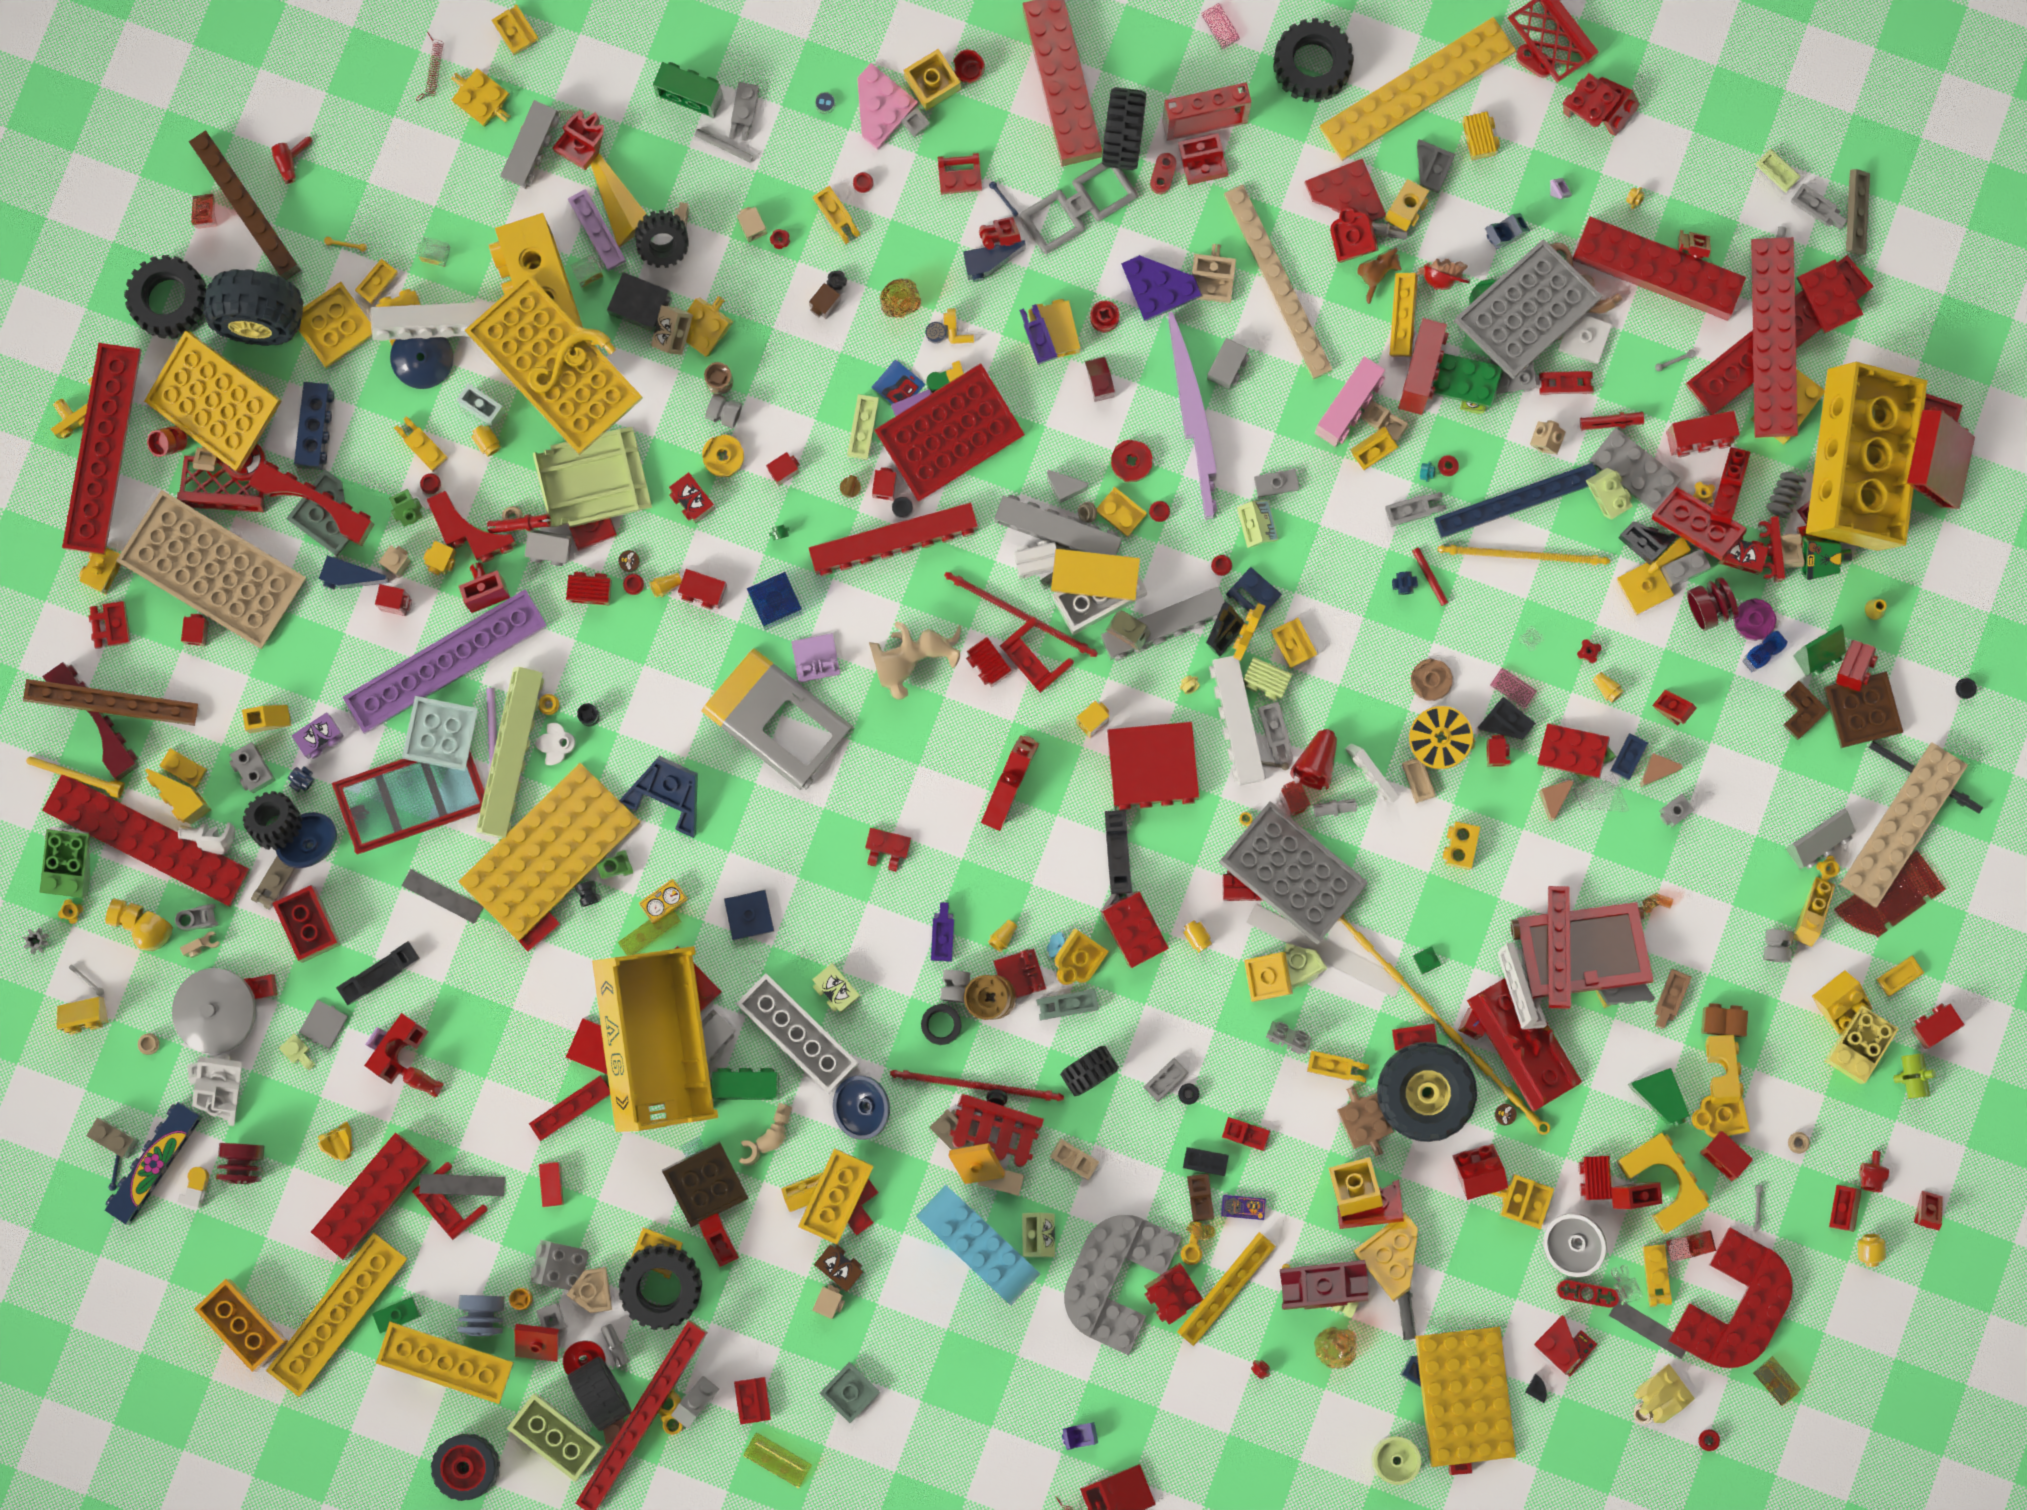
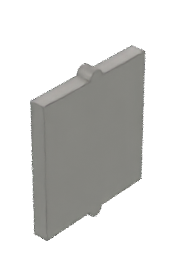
(323, 1024)

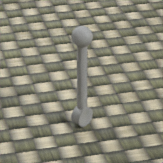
(1690, 354)
(99, 991)
(1758, 1188)

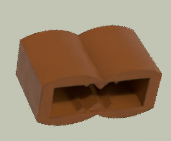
(1724, 1021)

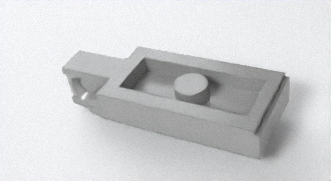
(1818, 207)

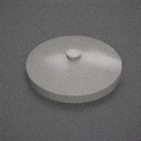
(214, 1010)

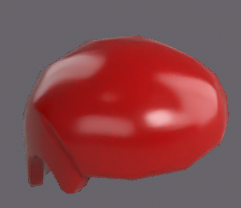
(969, 66)

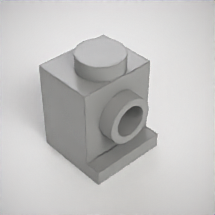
(552, 1311)

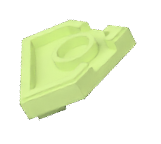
(1303, 965)

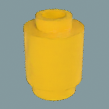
(486, 440)
(1197, 936)

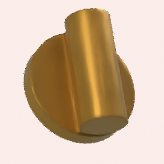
(850, 486)

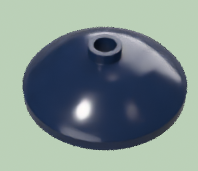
(424, 373)
(312, 844)
(852, 1111)

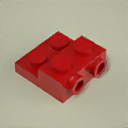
(1172, 1294)

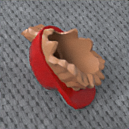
(1443, 274)

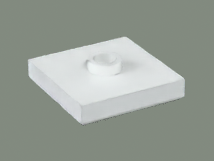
(1586, 339)

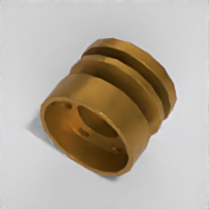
(978, 997)

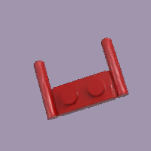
(1028, 662)
(444, 1211)

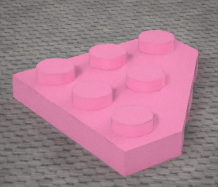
(881, 105)

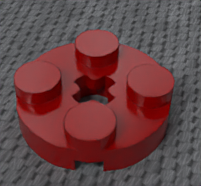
(1128, 472)

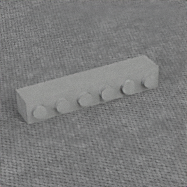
(1058, 529)
(1170, 621)

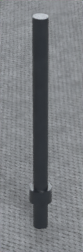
(1961, 798)

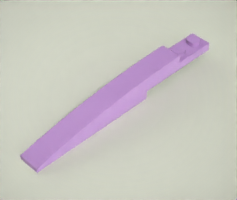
(1194, 417)

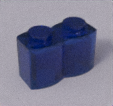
(1762, 653)

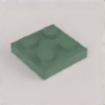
(849, 1392)

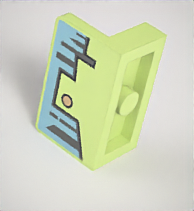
(1257, 523)

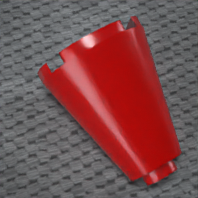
(1317, 761)

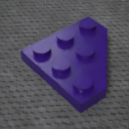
(1158, 286)

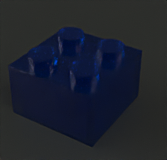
(774, 600)

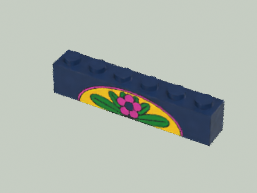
(153, 1163)

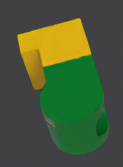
(937, 380)

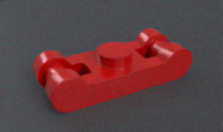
(1566, 382)

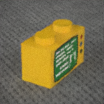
(1093, 718)

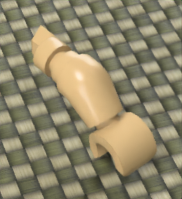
(772, 1138)

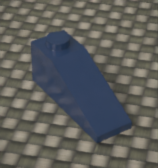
(984, 262)
(347, 575)

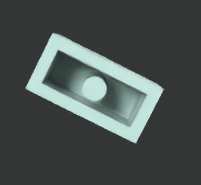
(480, 405)

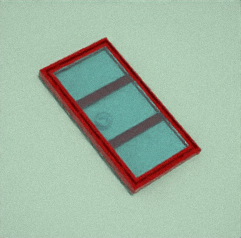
(405, 800)

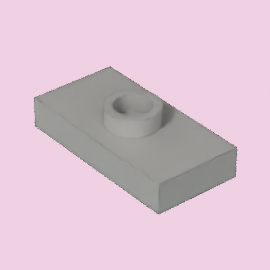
(1276, 483)
(1165, 1079)

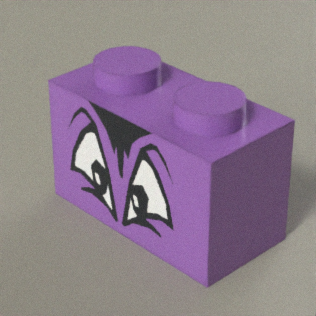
(318, 736)

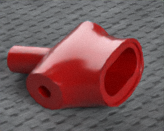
(1873, 1175)

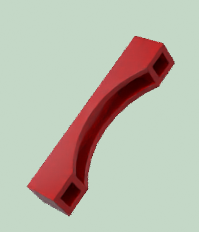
(274, 483)

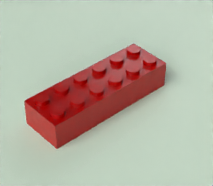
(370, 1196)

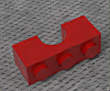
(385, 1057)

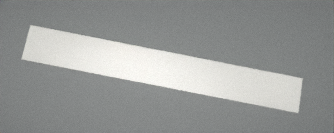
(1328, 951)

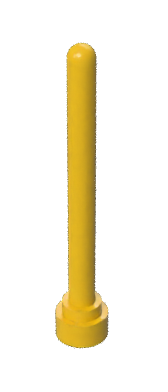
(114, 787)

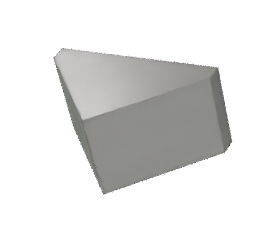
(1065, 486)

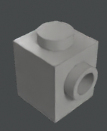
(1676, 811)

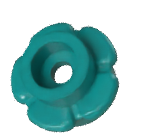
(1427, 471)

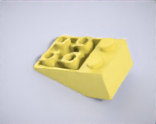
(1861, 1045)

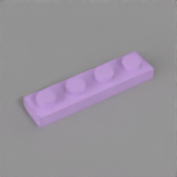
(596, 230)

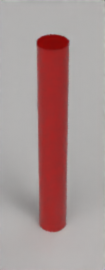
(1430, 576)

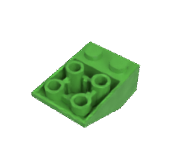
(66, 864)

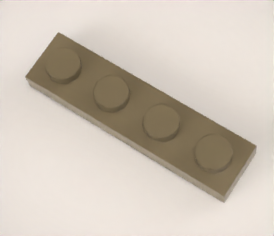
(1857, 212)

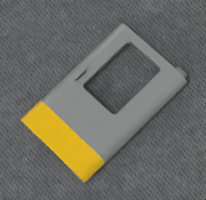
(753, 697)

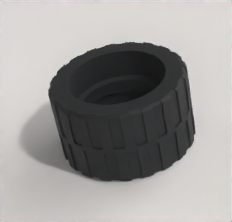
(599, 1393)

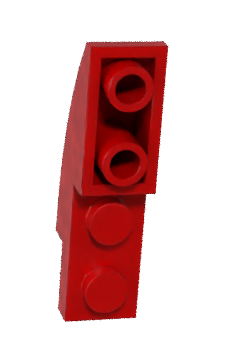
(1730, 485)

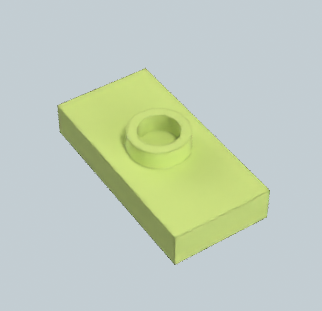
(1778, 170)

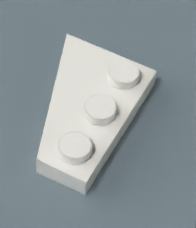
(1372, 773)

